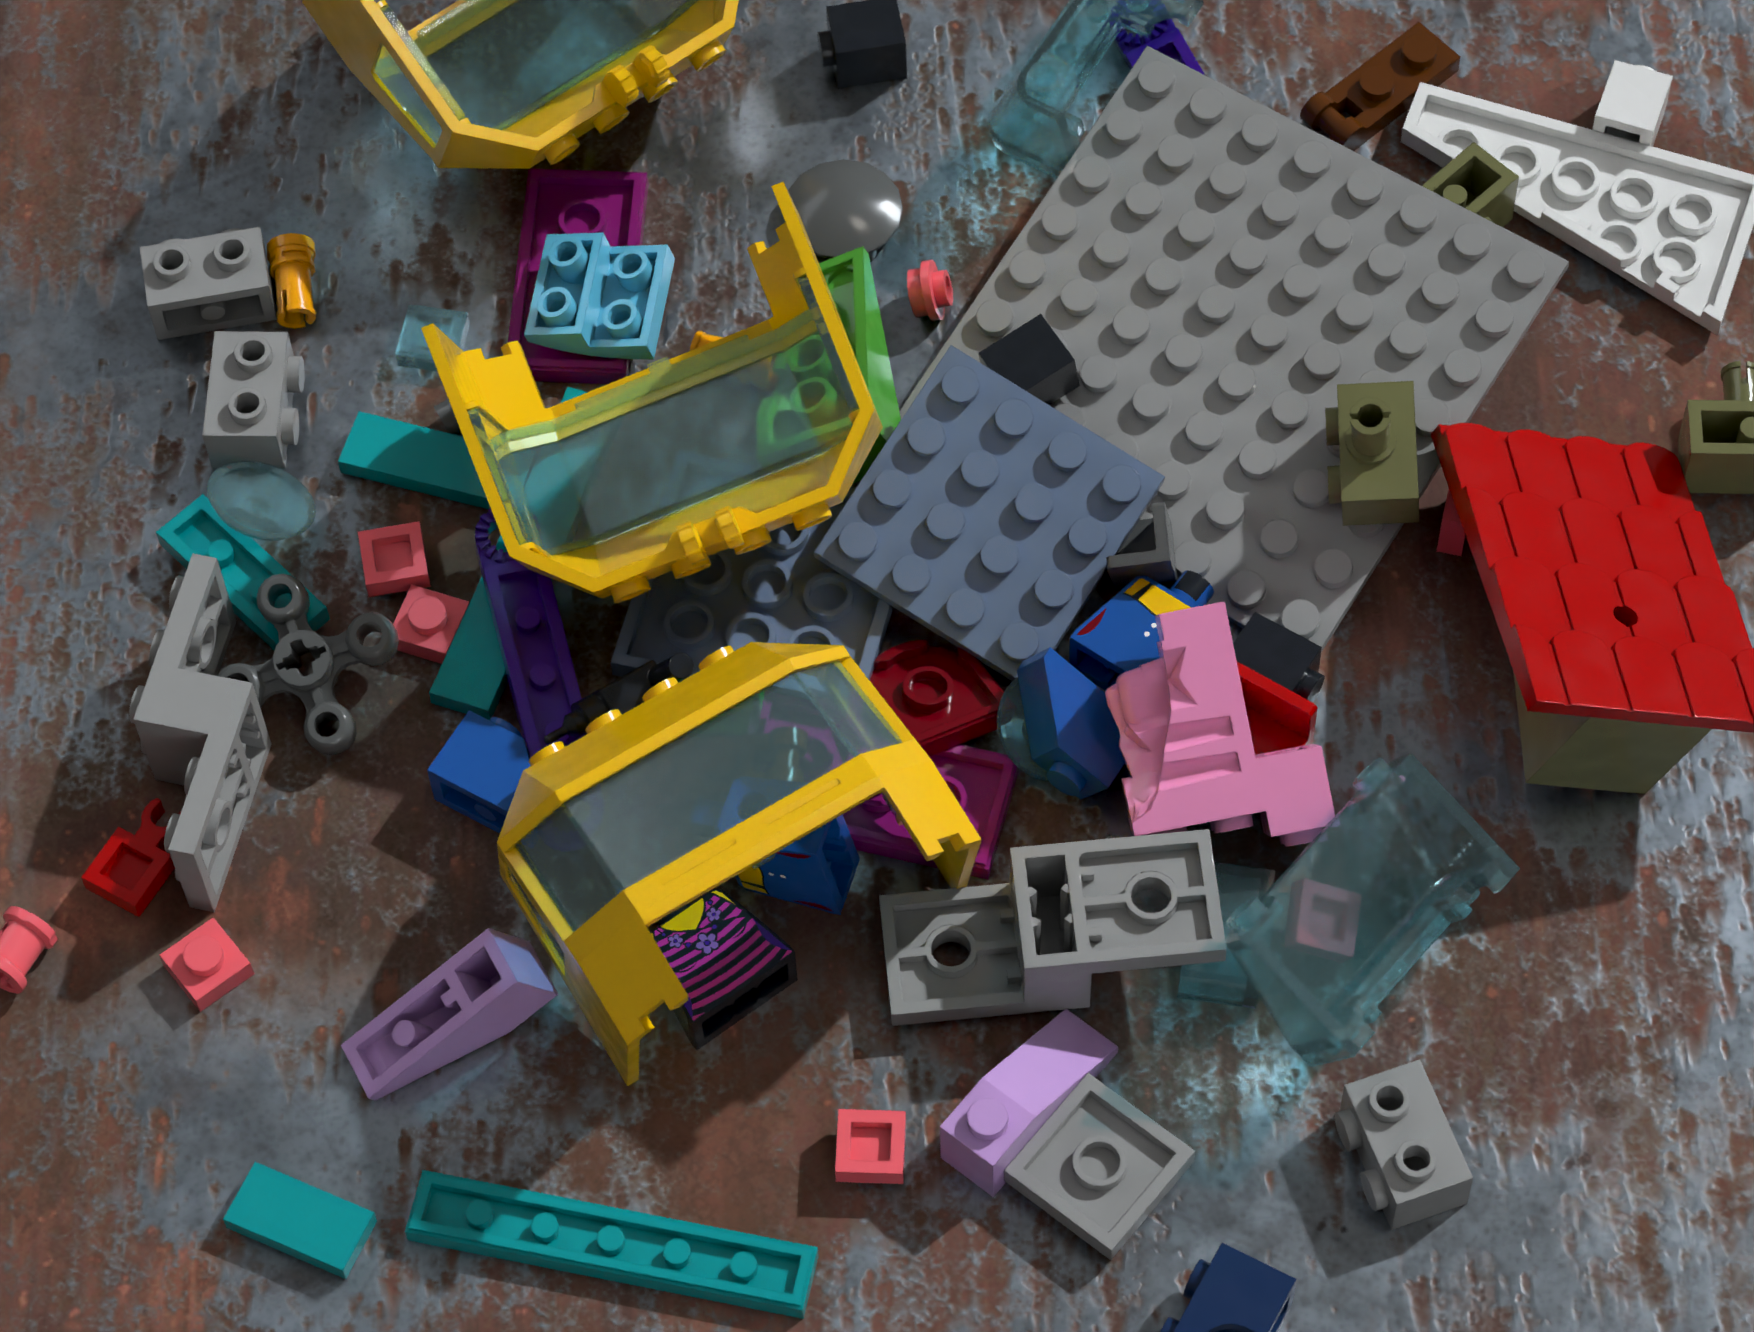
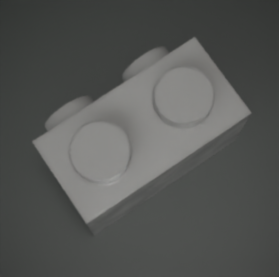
(208, 283)
(252, 398)
(1403, 1145)

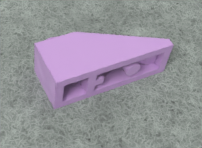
(451, 1013)
(1020, 1097)

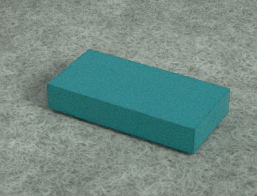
(300, 1220)

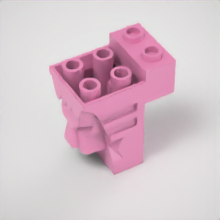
(1194, 747)

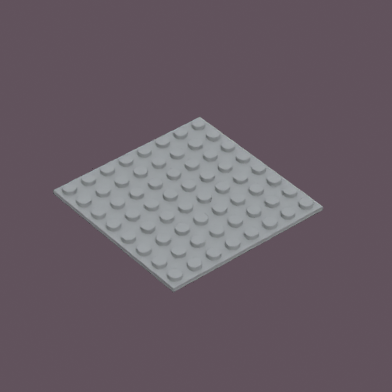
(1217, 295)

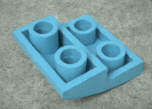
(599, 296)

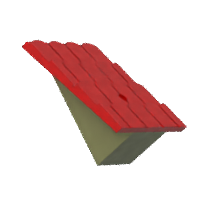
(1602, 602)

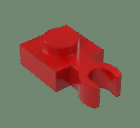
(132, 866)

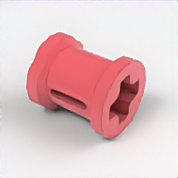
(20, 945)

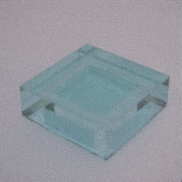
(412, 346)

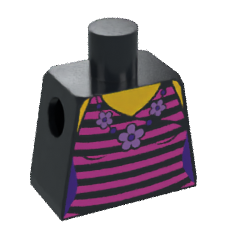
(723, 962)

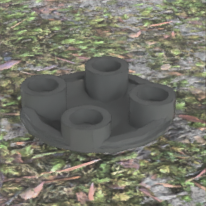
(847, 207)

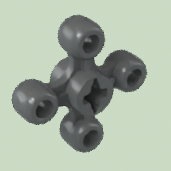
(330, 654)

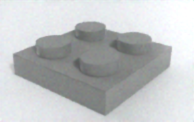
(1099, 1166)

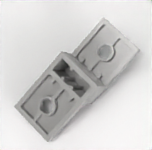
(201, 731)
(1052, 927)

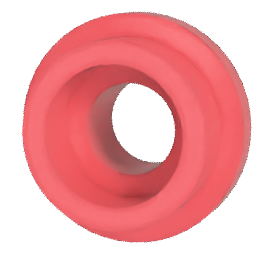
(929, 290)

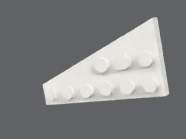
(1632, 207)

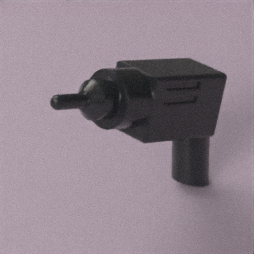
(621, 694)

